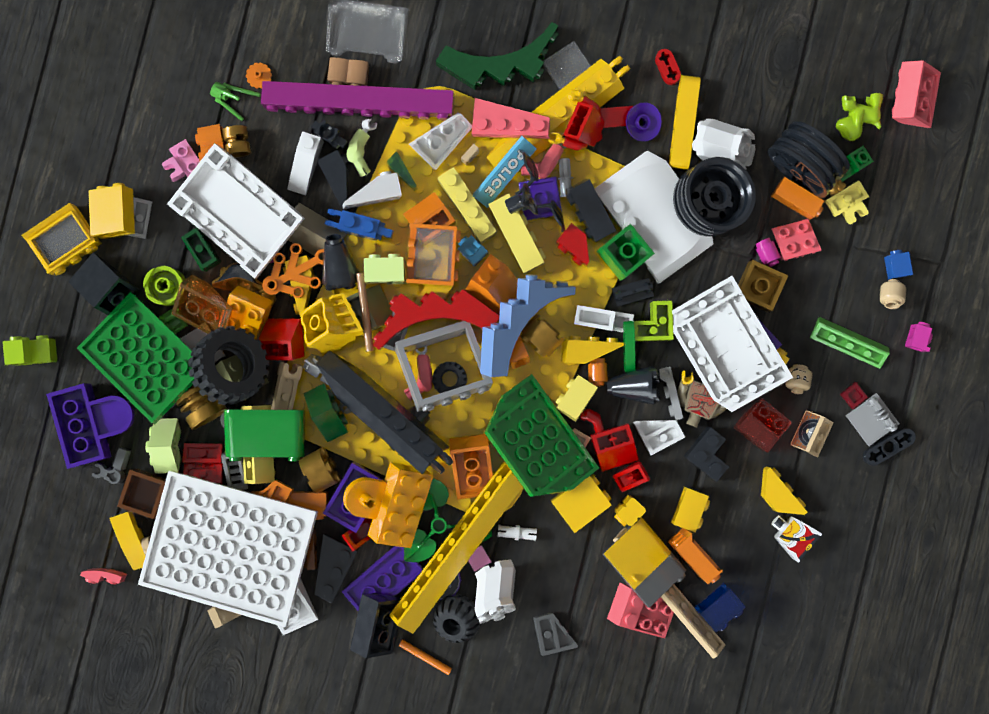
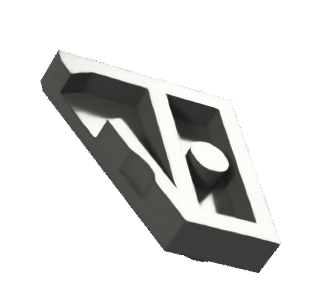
(552, 635)

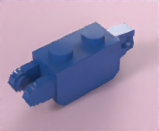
(359, 225)

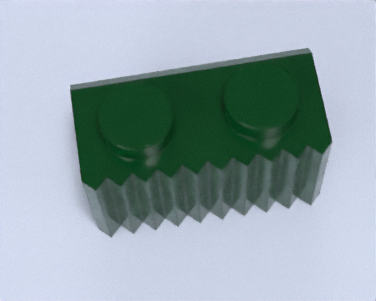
(201, 249)

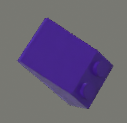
(336, 509)

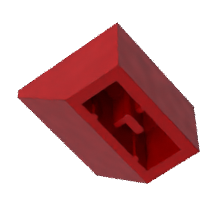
(283, 339)
(614, 447)

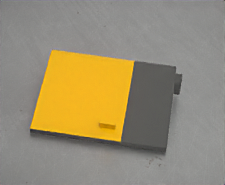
(645, 562)

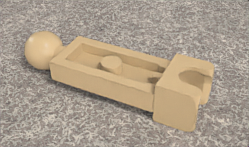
(286, 386)

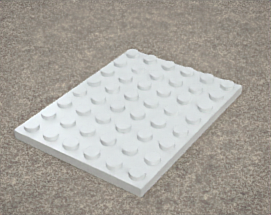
(228, 548)

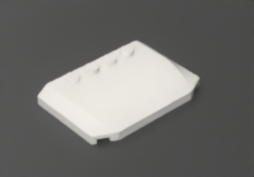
(644, 197)
(728, 346)

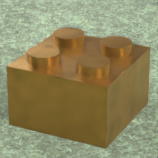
(761, 285)

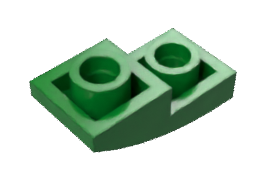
(857, 161)

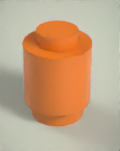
(597, 372)

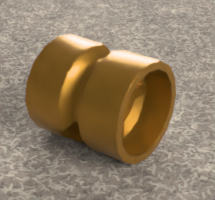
(236, 140)

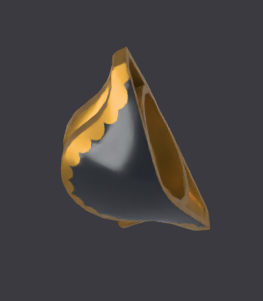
(235, 275)

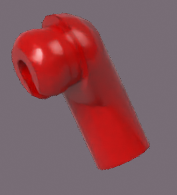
(594, 418)

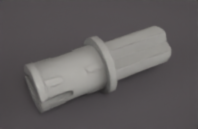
(565, 175)

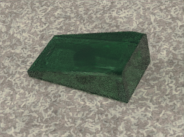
(396, 164)

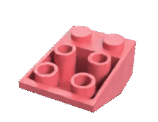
(632, 613)

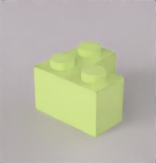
(385, 270)
(164, 445)

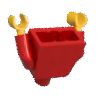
(584, 124)

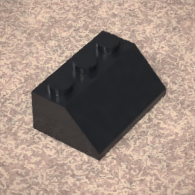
(374, 628)

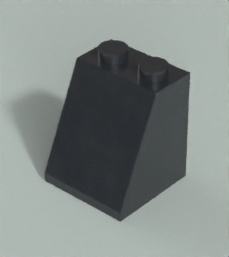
(102, 284)

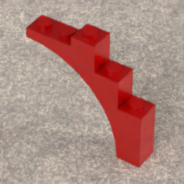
(408, 313)

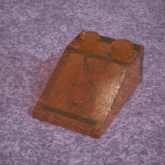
(201, 305)

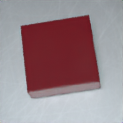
(854, 395)

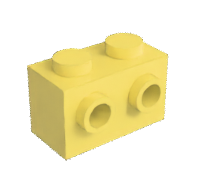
(576, 397)

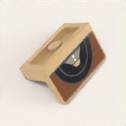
(812, 433)

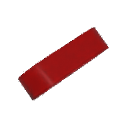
(672, 65)

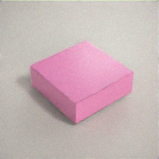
(479, 558)

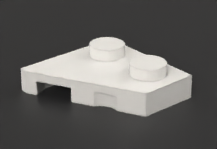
(658, 434)

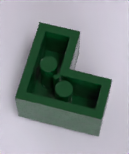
(325, 412)

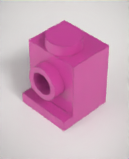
(919, 337)

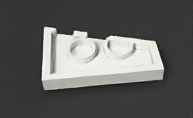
(441, 140)

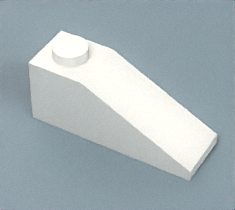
(304, 162)
(381, 189)

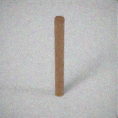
(365, 312)

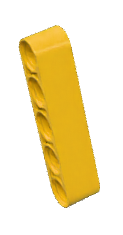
(684, 122)

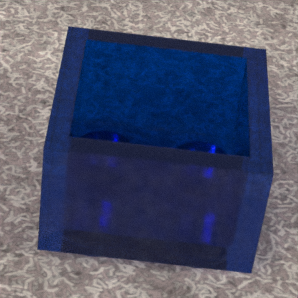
(720, 608)

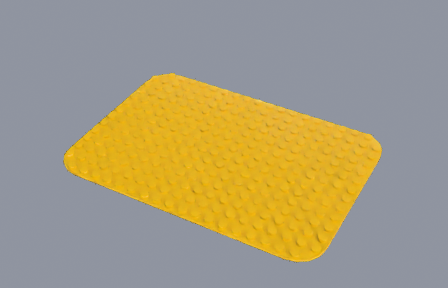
(473, 414)

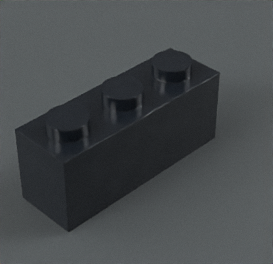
(590, 210)

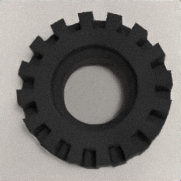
(442, 369)

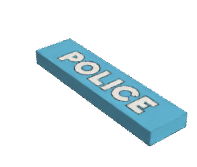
(503, 172)

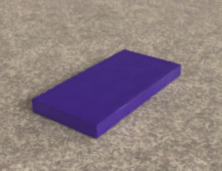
(385, 576)

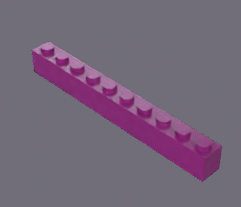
(357, 99)

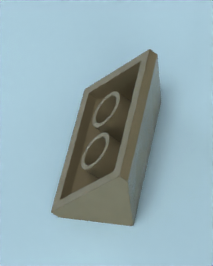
(312, 232)

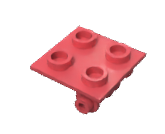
(796, 240)

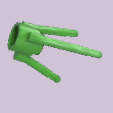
(222, 92)

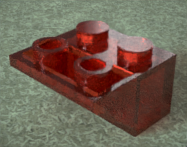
(763, 425)

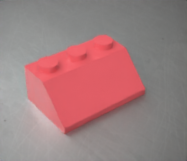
(916, 94)

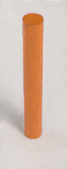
(425, 657)

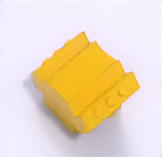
(330, 324)

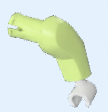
(356, 147)

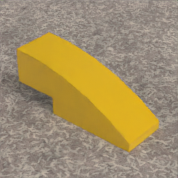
(129, 538)

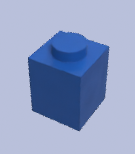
(898, 264)

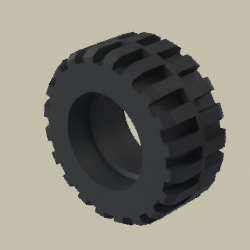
(250, 355)

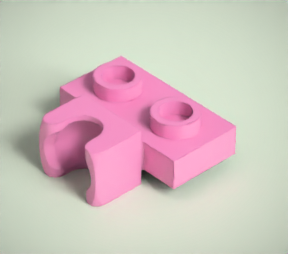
(183, 161)

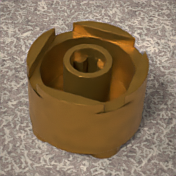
(542, 335)
(319, 470)

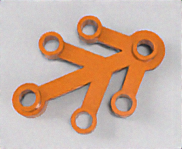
(292, 273)

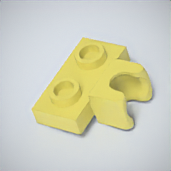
(848, 202)

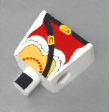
(795, 536)

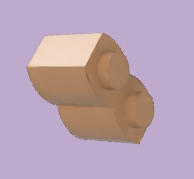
(348, 72)

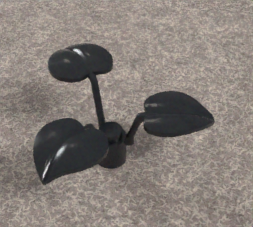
(526, 200)

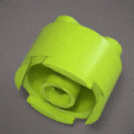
(154, 283)

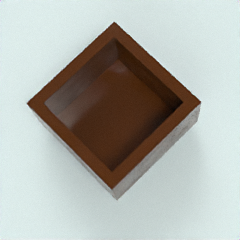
(142, 493)

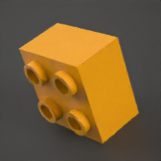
(249, 310)

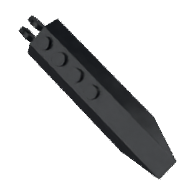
(383, 414)

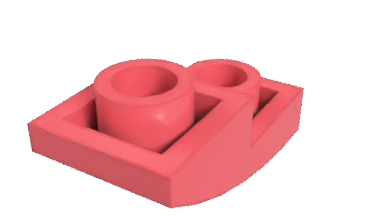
(97, 575)

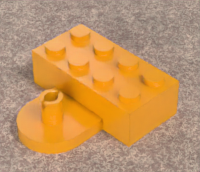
(390, 503)

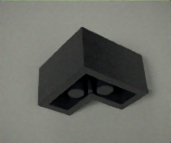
(702, 454)

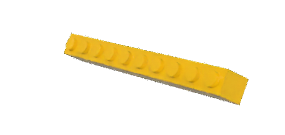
(456, 549)

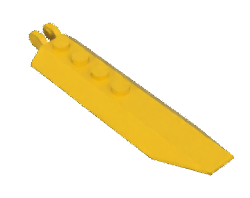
(596, 83)

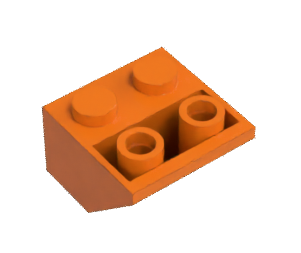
(431, 212)

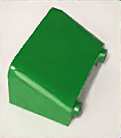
(264, 434)

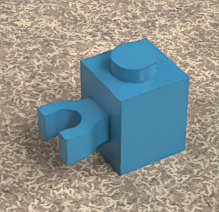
(472, 250)

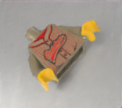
(697, 401)

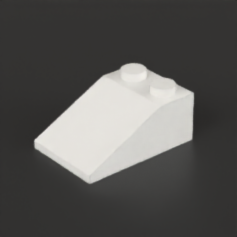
(302, 611)

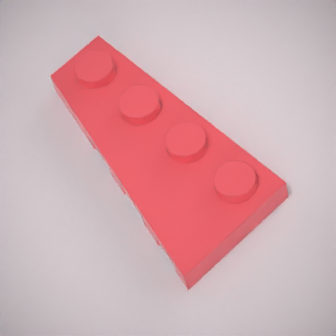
(507, 122)

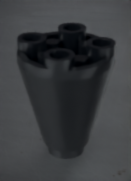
(338, 264)
(636, 385)

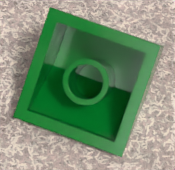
(625, 252)

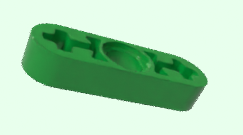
(629, 346)

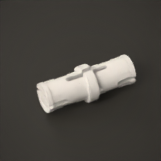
(517, 532)

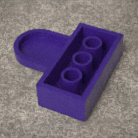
(87, 422)

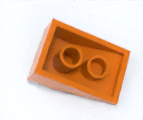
(493, 284)
(470, 464)

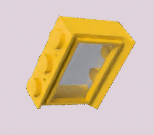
(61, 239)

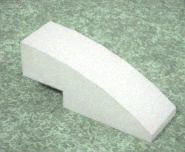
(601, 318)

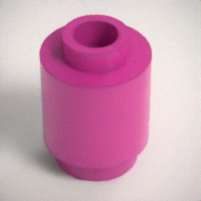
(768, 252)

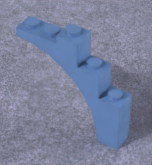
(501, 337)

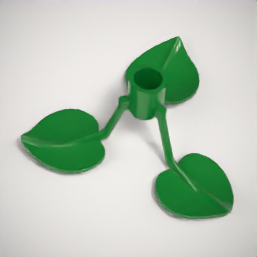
(423, 546)

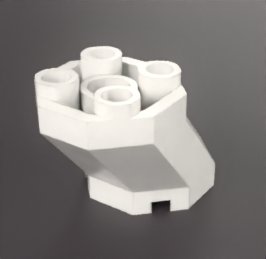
(724, 140)
(495, 591)

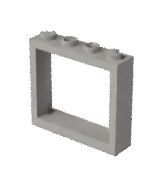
(430, 338)

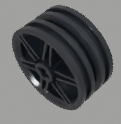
(809, 158)
(714, 197)

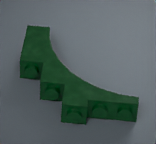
(501, 68)

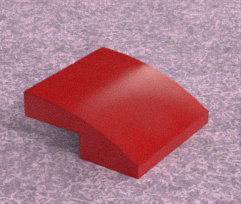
(203, 461)

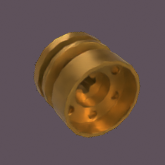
(202, 409)

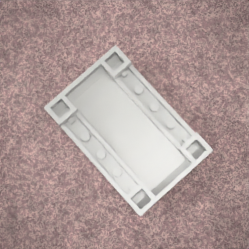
(236, 210)

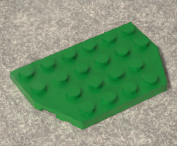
(538, 441)

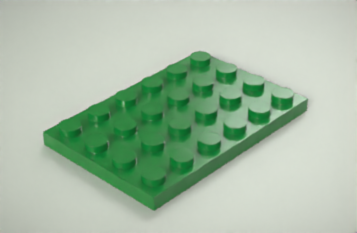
(140, 357)

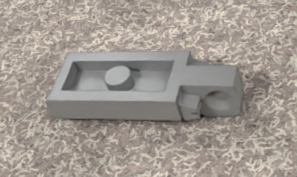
(671, 392)

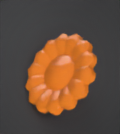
(257, 74)

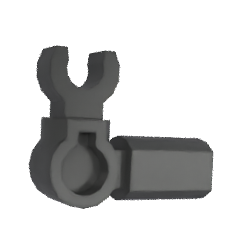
(116, 474)

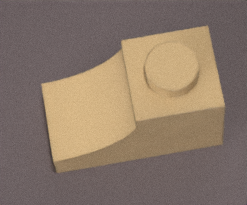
(221, 616)

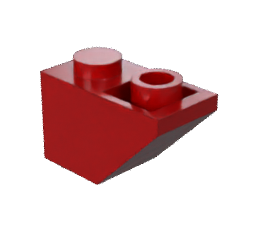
(575, 243)

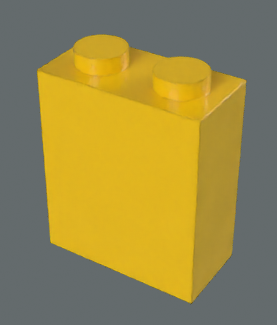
(111, 211)
(582, 503)

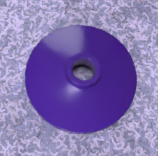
(651, 121)

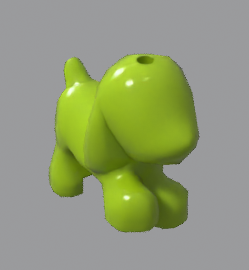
(851, 126)

